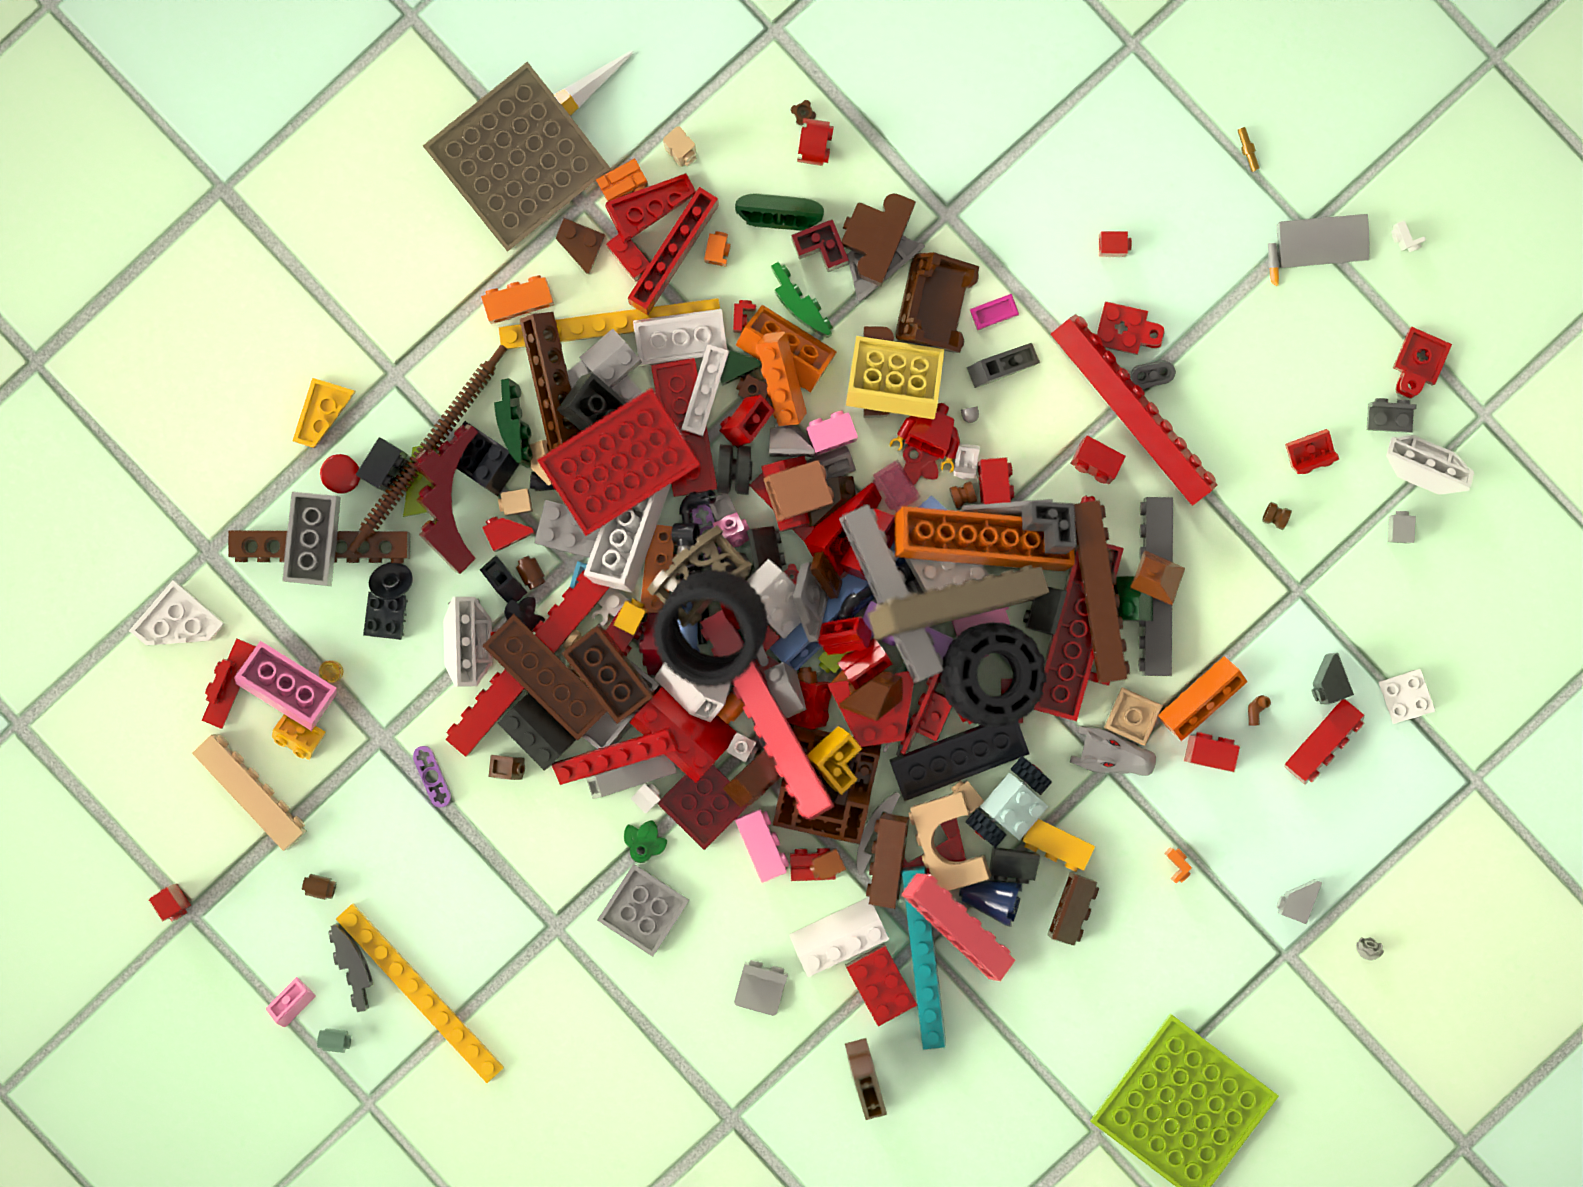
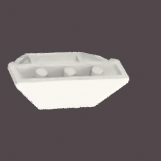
(1428, 465)
(465, 631)

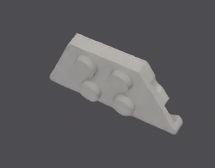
(905, 252)
(809, 602)

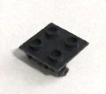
(385, 617)

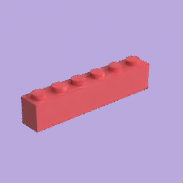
(958, 926)

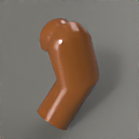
(1256, 707)

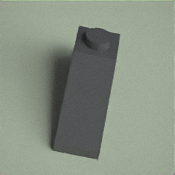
(1002, 365)

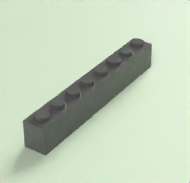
(1157, 634)

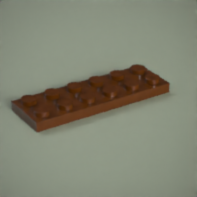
(545, 676)

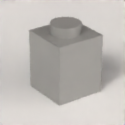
(1401, 528)

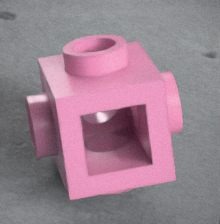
(734, 529)

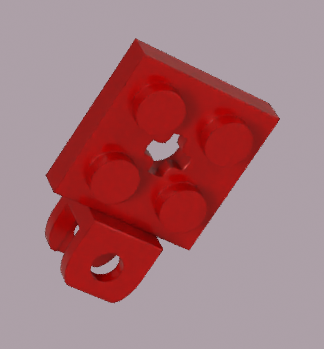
(1138, 329)
(1417, 372)

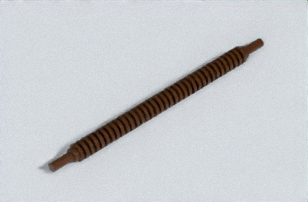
(487, 369)

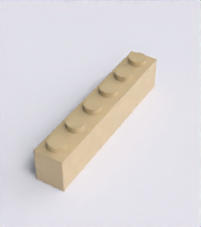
(249, 791)

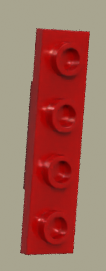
(224, 689)
(931, 715)

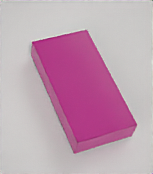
(994, 312)

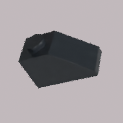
(503, 580)

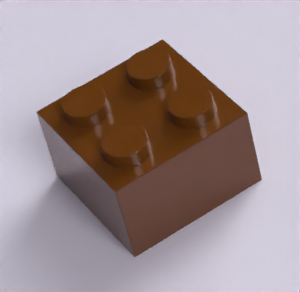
(753, 780)

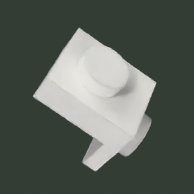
(1403, 237)
(966, 461)
(742, 747)
(646, 797)

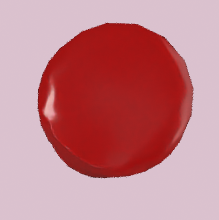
(339, 473)

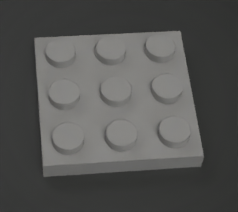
(643, 910)

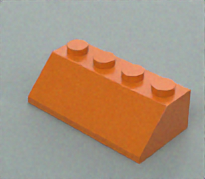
(808, 353)

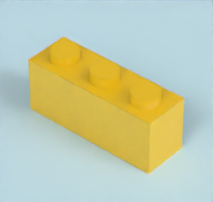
(1058, 845)

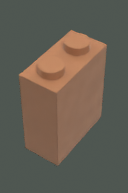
(798, 490)

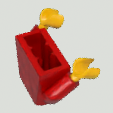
(931, 435)

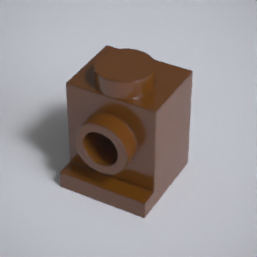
(744, 384)

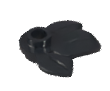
(524, 611)

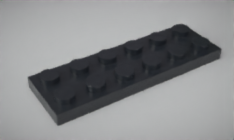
(957, 758)

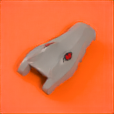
(1109, 753)

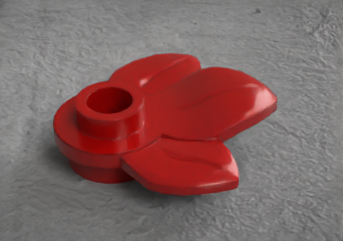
(922, 466)

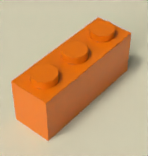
(517, 299)

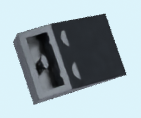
(487, 462)

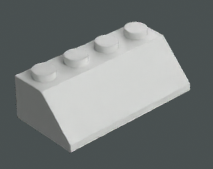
(838, 937)

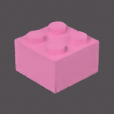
(831, 433)

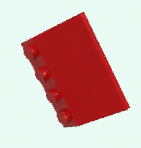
(697, 739)

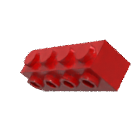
(1324, 741)

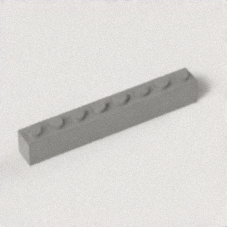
(886, 584)

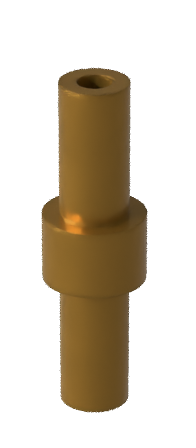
(1248, 149)

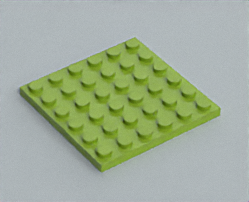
(1184, 1107)

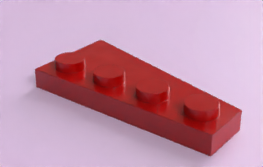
(646, 206)

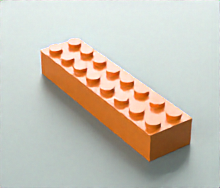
(972, 539)

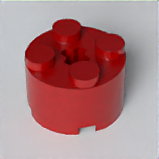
(814, 142)

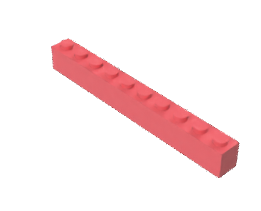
(770, 722)

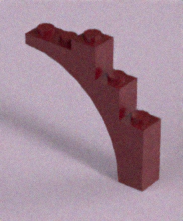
(436, 499)

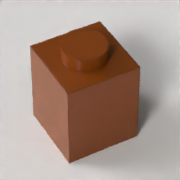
(827, 865)

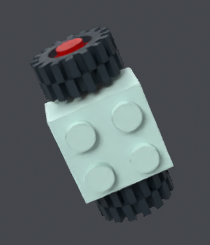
(1012, 804)

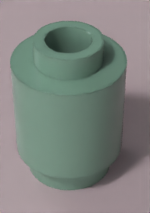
(334, 1040)

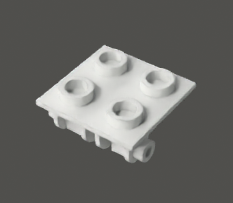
(1407, 696)

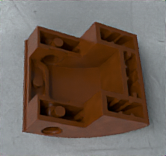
(850, 809)

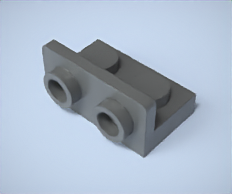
(1390, 416)

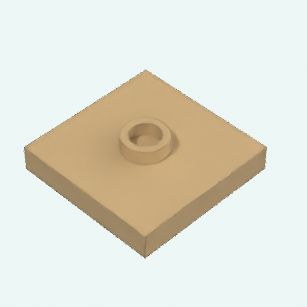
(1133, 716)

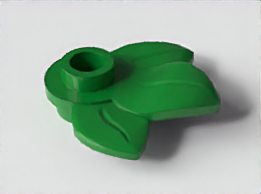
(644, 838)

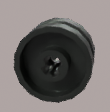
(734, 469)

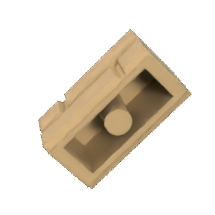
(680, 147)

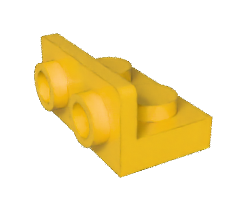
(297, 737)

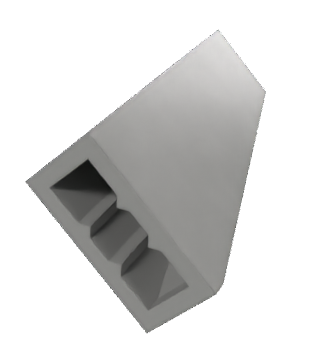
(630, 776)

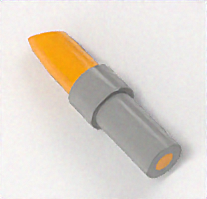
(1273, 263)

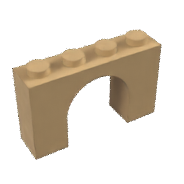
(927, 818)

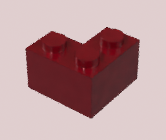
(822, 239)
(650, 658)

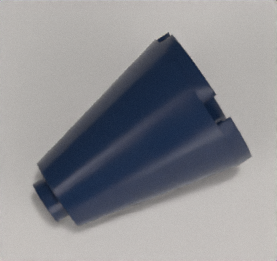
(994, 899)

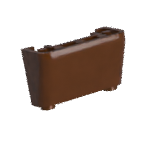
(935, 301)

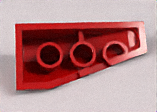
(829, 534)

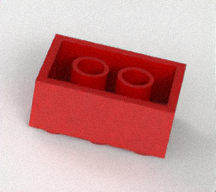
(881, 984)

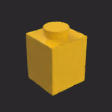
(631, 616)

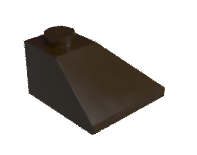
(843, 490)

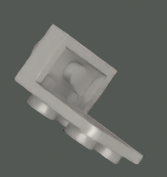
(760, 987)

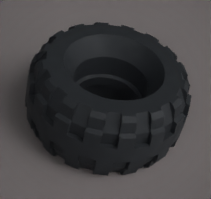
(961, 674)

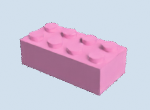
(286, 685)

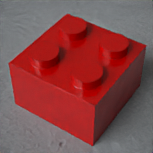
(994, 481)
(1212, 753)

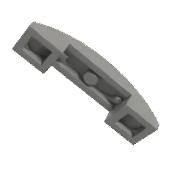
(887, 806)

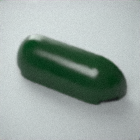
(779, 211)

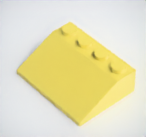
(895, 377)

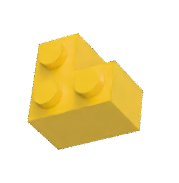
(831, 758)

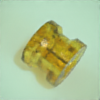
(326, 671)

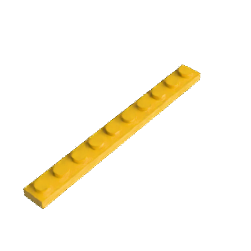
(600, 324)
(419, 993)

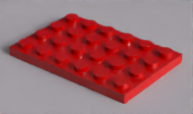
(618, 461)

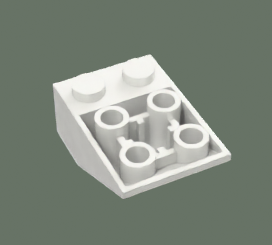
(696, 700)

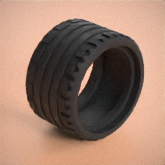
(689, 662)

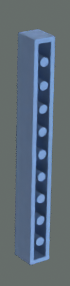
(796, 648)

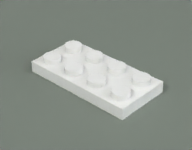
(679, 336)

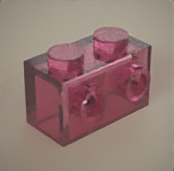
(896, 486)

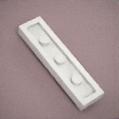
(704, 390)

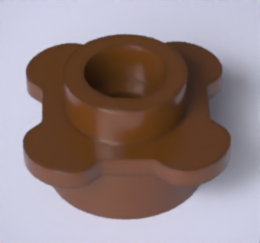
(804, 106)

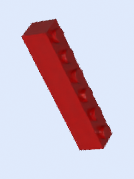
(673, 251)

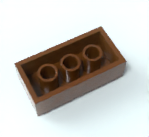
(608, 673)

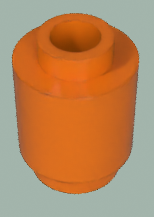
(732, 708)

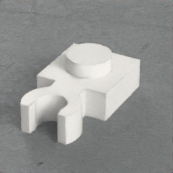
(611, 603)

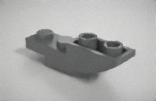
(350, 957)

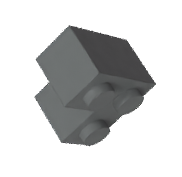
(1055, 521)

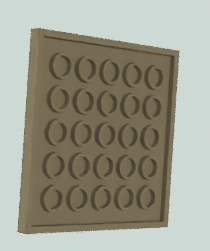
(516, 156)

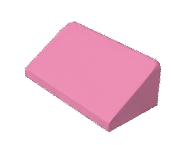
(290, 1002)

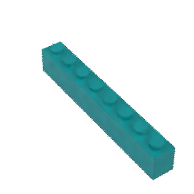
(925, 971)

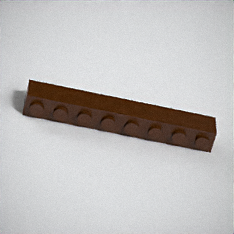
(1099, 592)

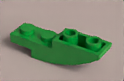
(805, 309)

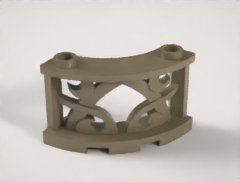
(706, 545)

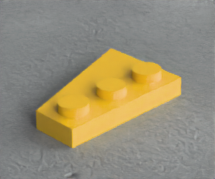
(320, 410)

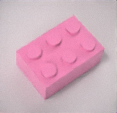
(762, 844)

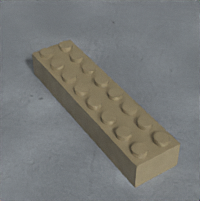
(957, 601)

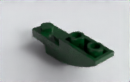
(512, 429)

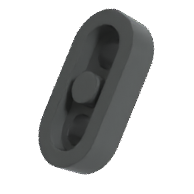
(1152, 375)

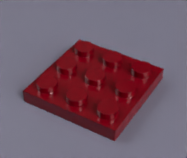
(701, 807)

